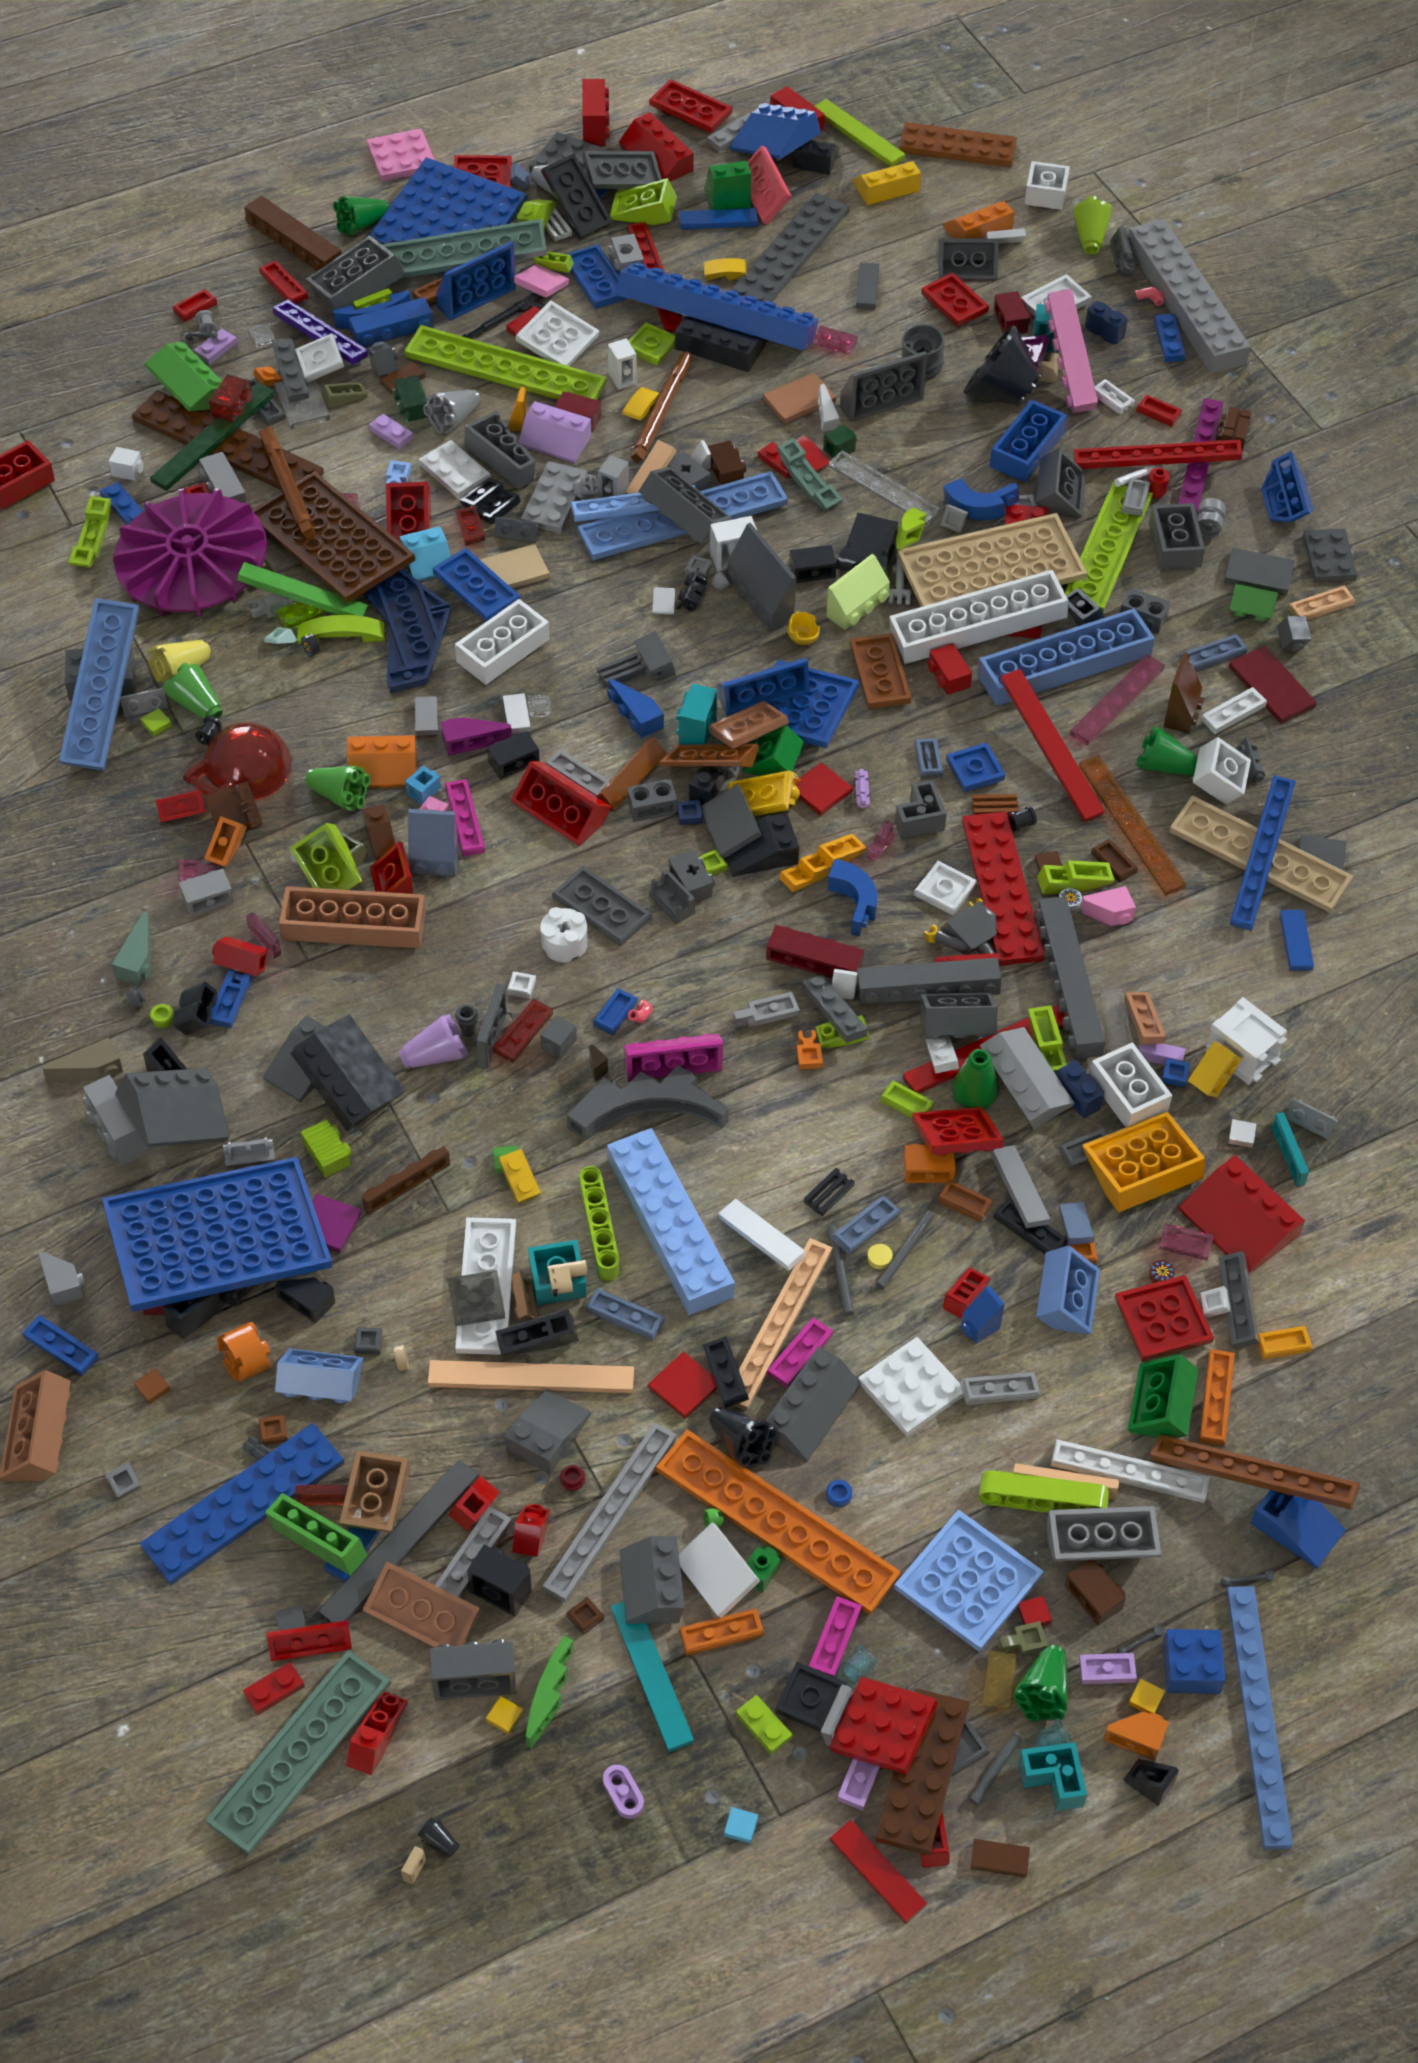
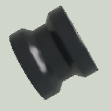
(233, 1296)

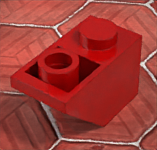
(473, 1503)
(530, 1530)

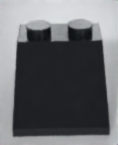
(772, 850)

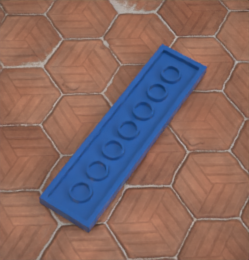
(240, 1504)

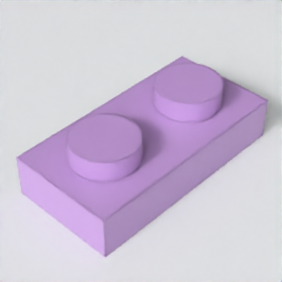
(214, 348)
(391, 431)
(1107, 1668)
(858, 1784)

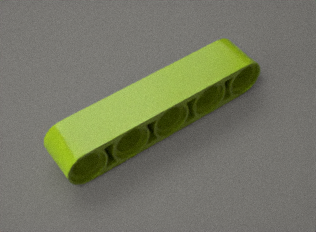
(599, 1232)
(1039, 1492)

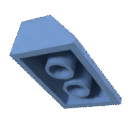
(1068, 1291)
(318, 1375)

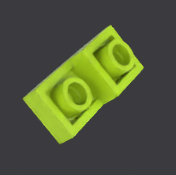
(831, 1038)

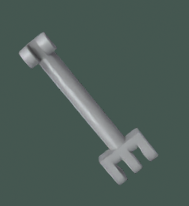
(899, 592)

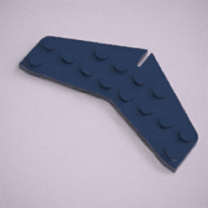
(416, 628)

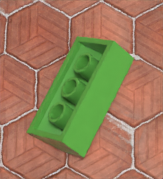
(184, 375)

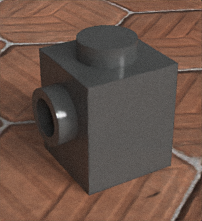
(382, 358)
(1294, 632)
(558, 1037)

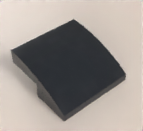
(490, 500)

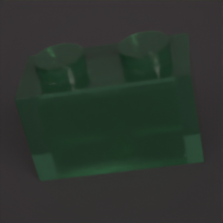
(410, 398)

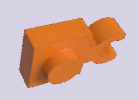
(809, 1053)

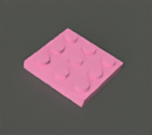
(399, 153)

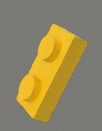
(519, 1176)

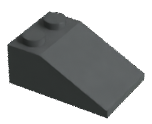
(284, 1070)
(546, 1431)

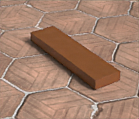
(632, 773)

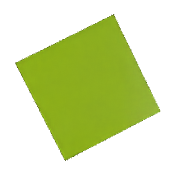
(652, 343)

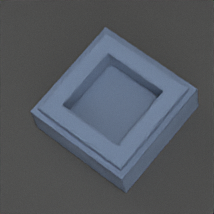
(520, 176)

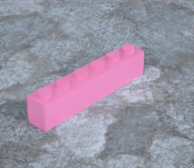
(1071, 350)

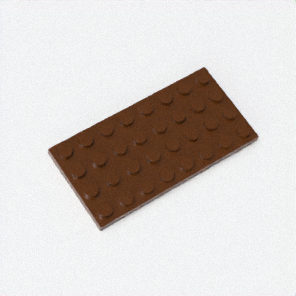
(349, 547)

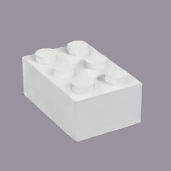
(1130, 1085)

